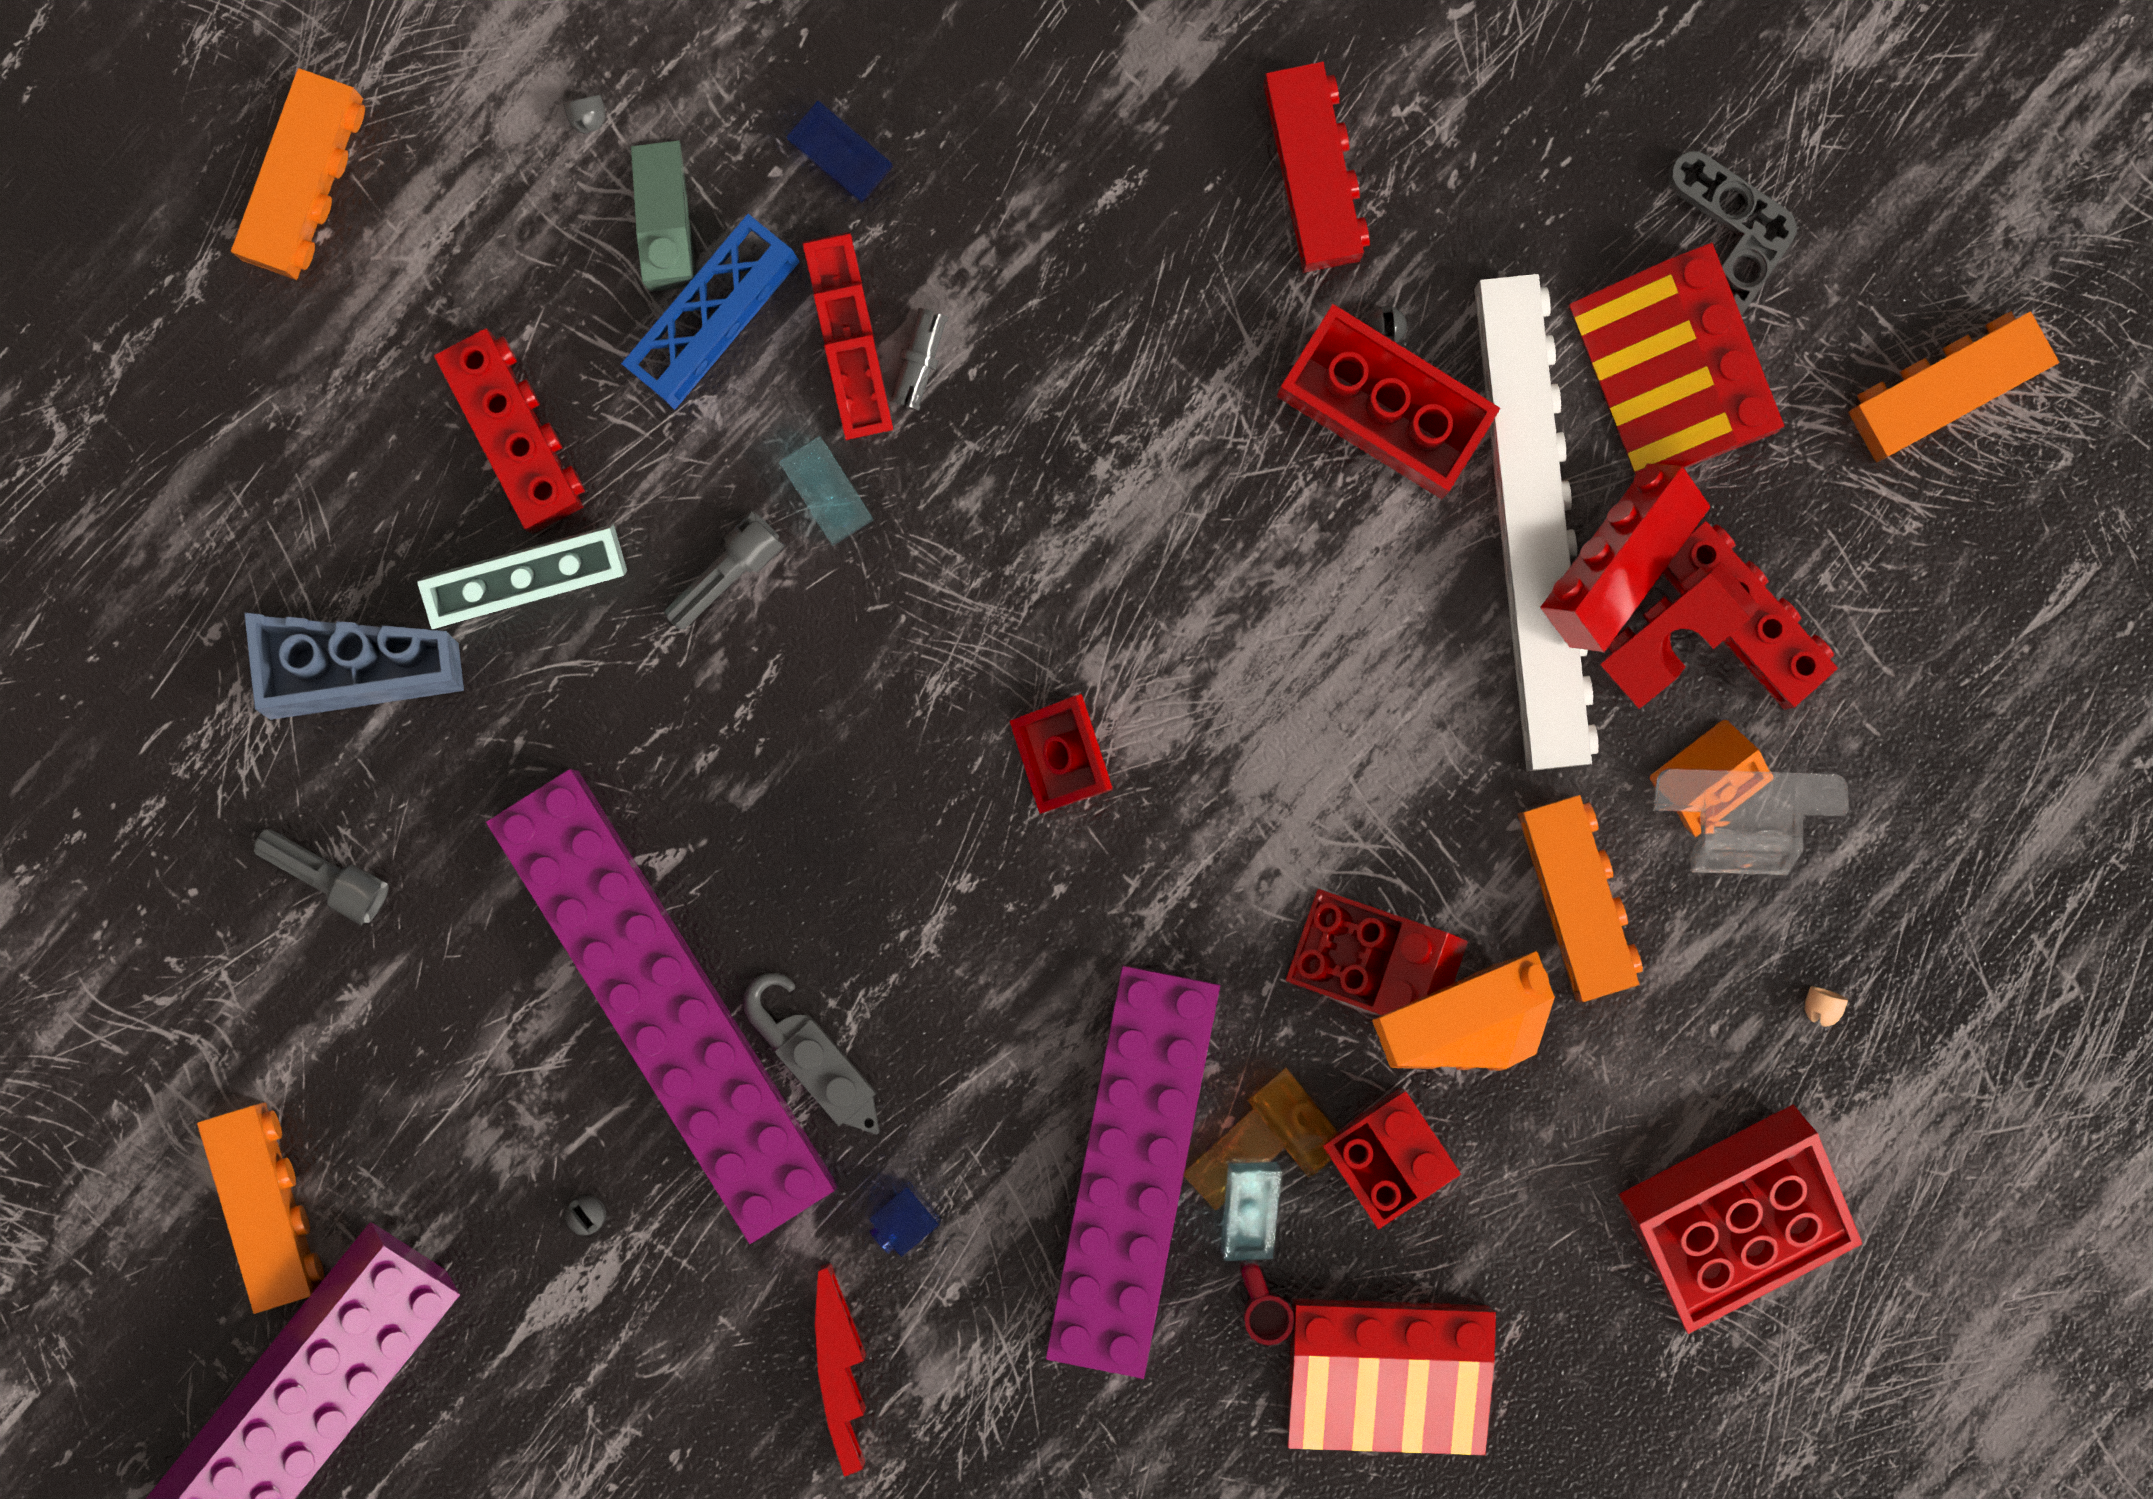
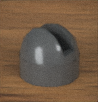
(586, 114)
(1399, 322)
(593, 1210)

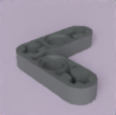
(1752, 240)

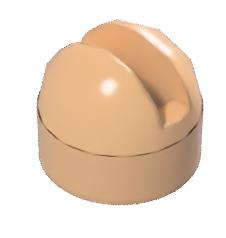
(1825, 1006)

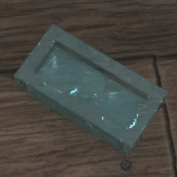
(826, 490)
(1250, 1211)

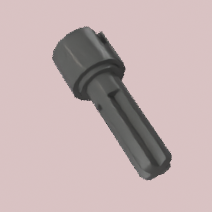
(747, 548)
(347, 890)

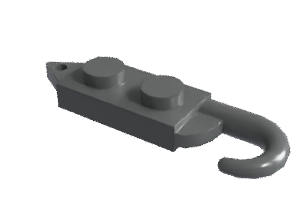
(813, 1058)

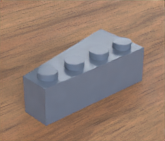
(344, 665)

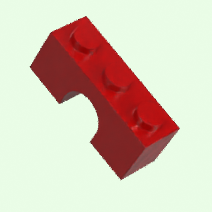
(1710, 605)

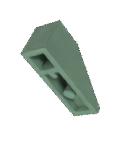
(662, 216)

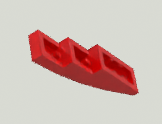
(848, 335)
(837, 1350)

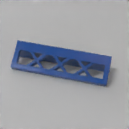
(726, 321)

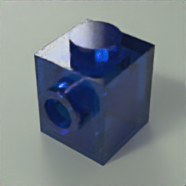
(903, 1221)

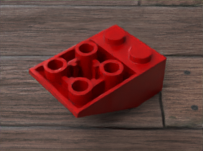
(1372, 955)

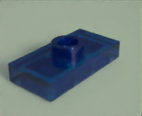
(839, 151)

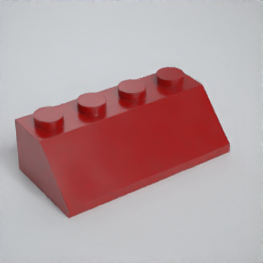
(1388, 402)

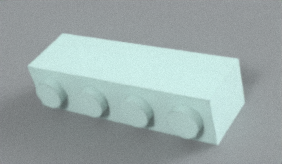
(522, 576)

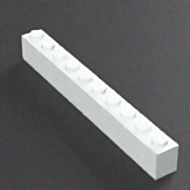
(1533, 517)

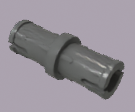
(919, 359)

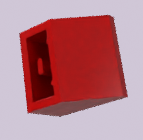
(1391, 1158)

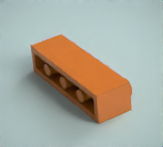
(298, 174)
(1953, 386)
(1580, 899)
(261, 1207)

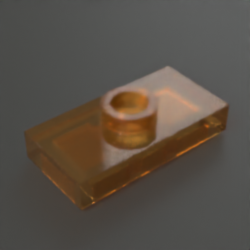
(1294, 1120)
(1244, 1142)

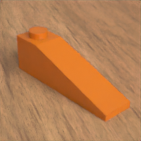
(1474, 1022)

